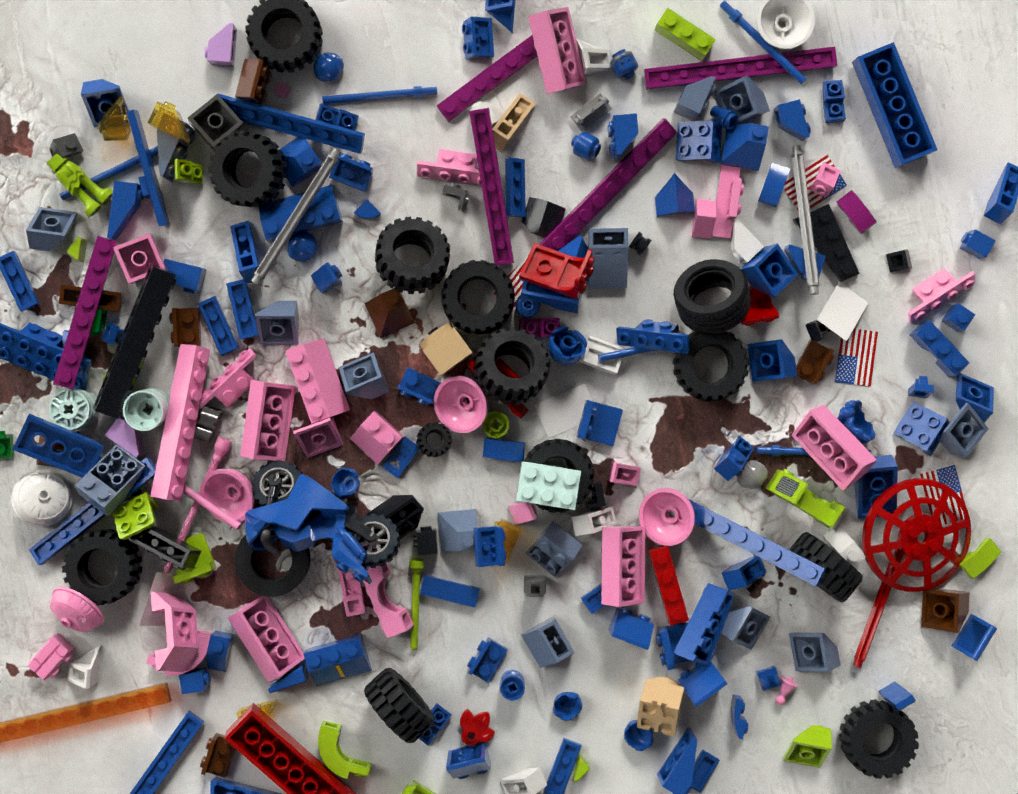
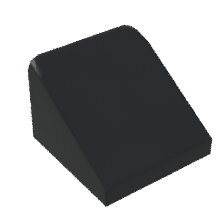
(899, 260)

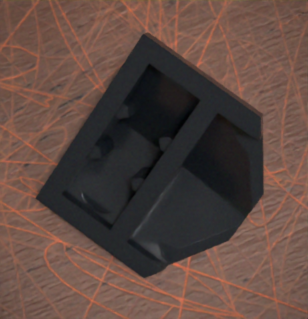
(542, 216)

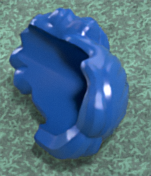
(854, 420)

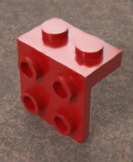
(760, 309)

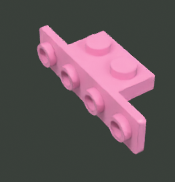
(451, 167)
(727, 200)
(937, 291)
(231, 382)

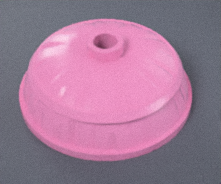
(452, 406)
(220, 490)
(658, 522)
(75, 610)

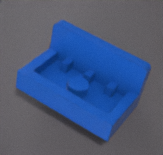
(352, 172)
(489, 546)

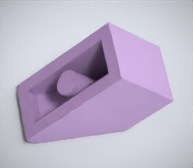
(222, 47)
(126, 437)

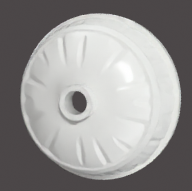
(796, 16)
(37, 510)

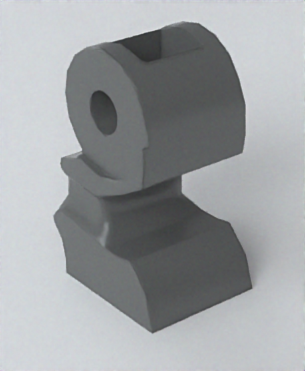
(207, 428)
(534, 585)

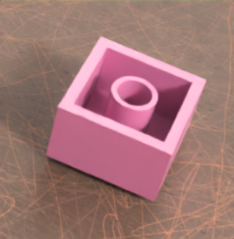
(137, 256)

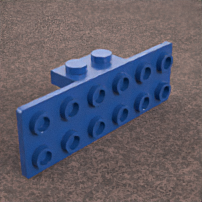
(38, 351)

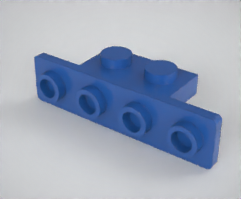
(654, 336)

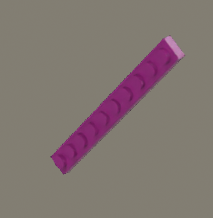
(738, 67)
(610, 186)

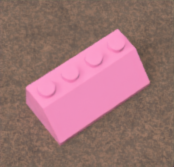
(557, 49)
(317, 380)
(267, 421)
(833, 447)
(623, 565)
(266, 638)

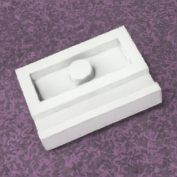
(597, 346)

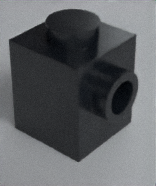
(426, 540)

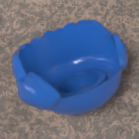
(328, 67)
(302, 246)
(345, 483)
(567, 705)
(637, 737)

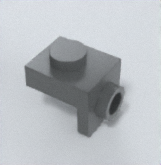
(66, 146)
(454, 191)

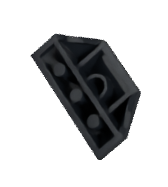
(403, 511)

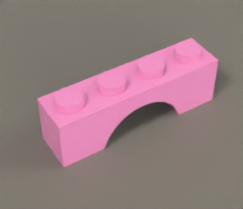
(392, 617)

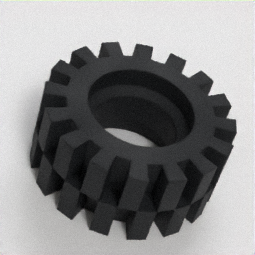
(445, 439)

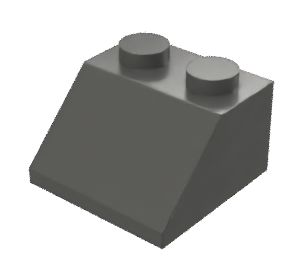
(214, 121)

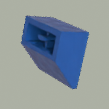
(623, 132)

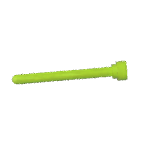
(416, 566)

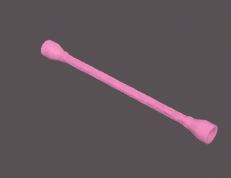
(220, 449)

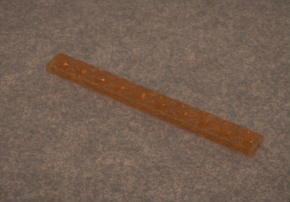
(84, 712)

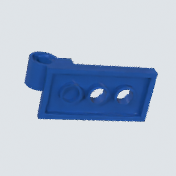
(79, 452)

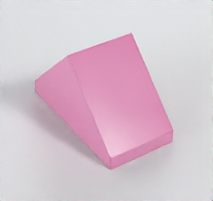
(704, 219)
(624, 474)

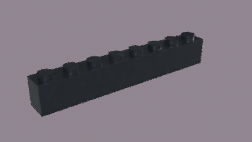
(134, 341)

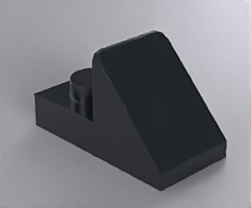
(818, 331)

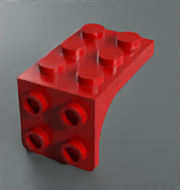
(557, 270)

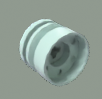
(83, 410)
(137, 413)

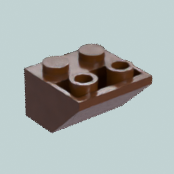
(253, 81)

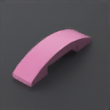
(352, 594)

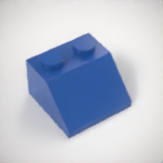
(769, 270)
(631, 628)
(701, 682)

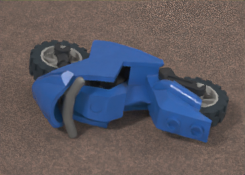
(314, 513)

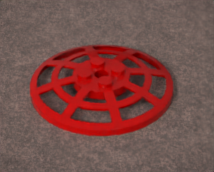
(909, 532)

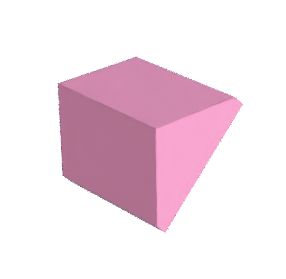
(318, 437)

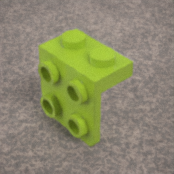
(135, 516)
(204, 564)

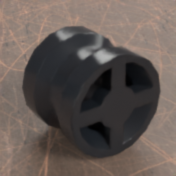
(639, 243)

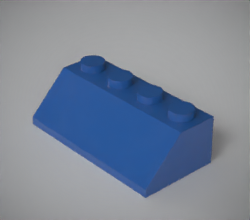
(321, 213)

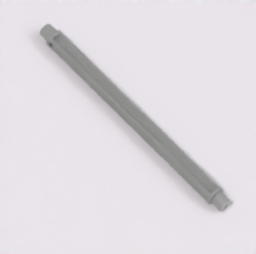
(295, 217)
(805, 220)

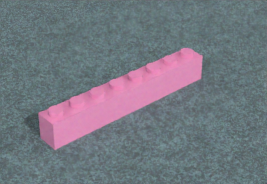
(180, 422)

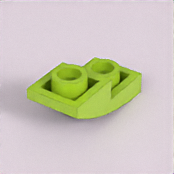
(188, 171)
(980, 559)

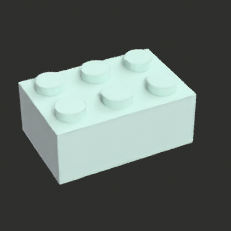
(548, 485)

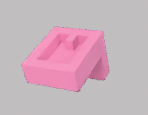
(825, 180)

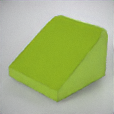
(78, 249)
(581, 768)

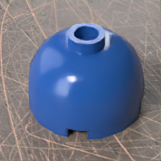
(566, 346)

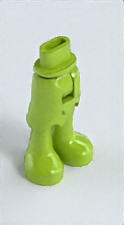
(72, 177)

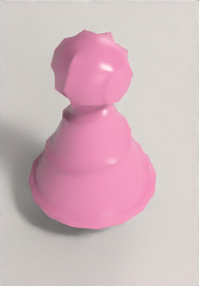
(787, 687)

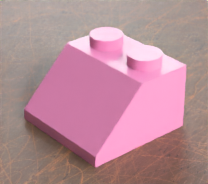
(376, 437)

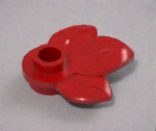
(478, 725)

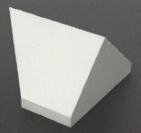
(593, 58)
(85, 669)

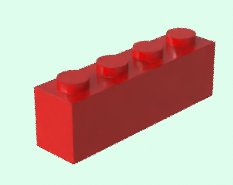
(668, 584)

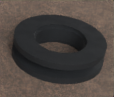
(267, 586)

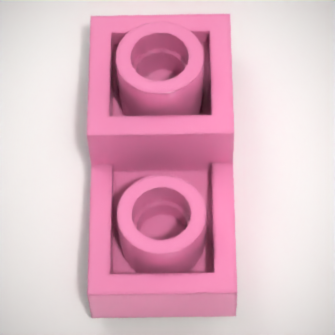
(522, 512)

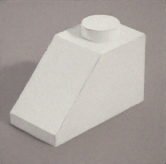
(743, 243)
(593, 521)
(844, 545)
(524, 782)

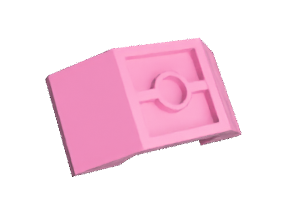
(180, 631)

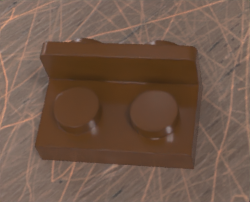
(185, 326)
(813, 362)
(218, 756)

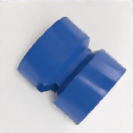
(512, 685)

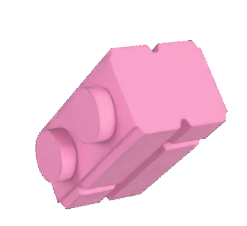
(51, 656)

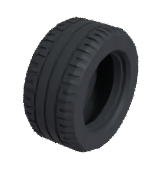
(708, 275)

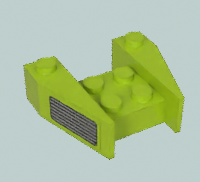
(794, 491)

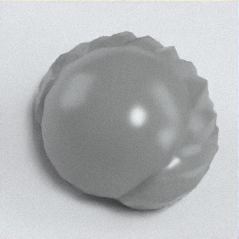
(752, 475)

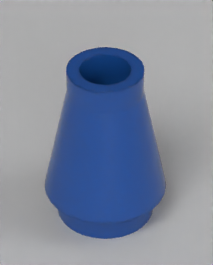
(727, 118)

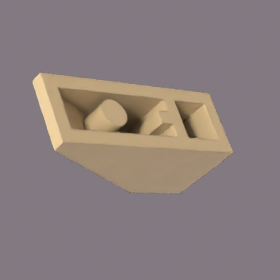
(511, 121)

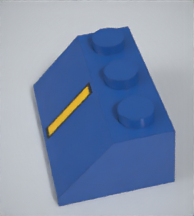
(337, 660)

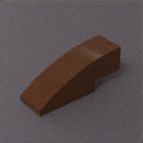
(109, 300)

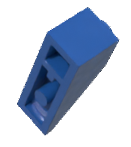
(1004, 196)
(124, 204)
(246, 250)

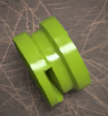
(496, 424)

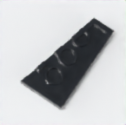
(831, 243)

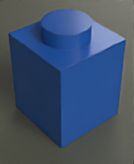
(977, 244)
(958, 317)
(194, 681)

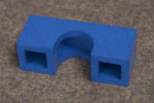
(933, 340)

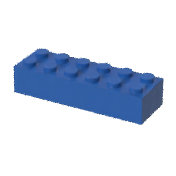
(894, 105)

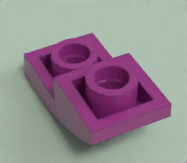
(856, 212)
(539, 326)

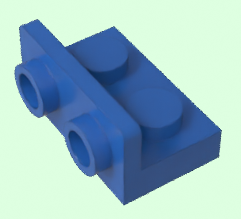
(478, 37)
(419, 386)
(487, 659)

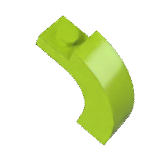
(334, 757)

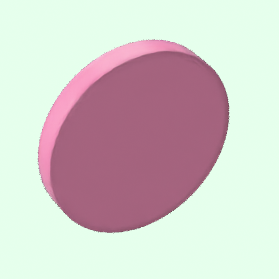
(282, 90)

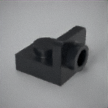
(598, 494)

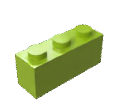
(684, 34)

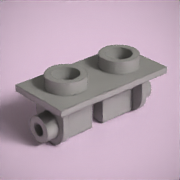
(591, 112)

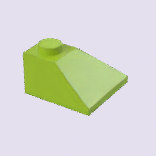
(810, 747)

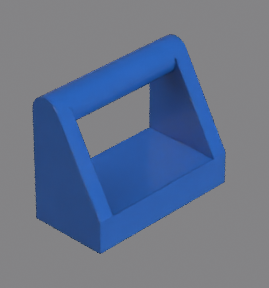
(974, 637)

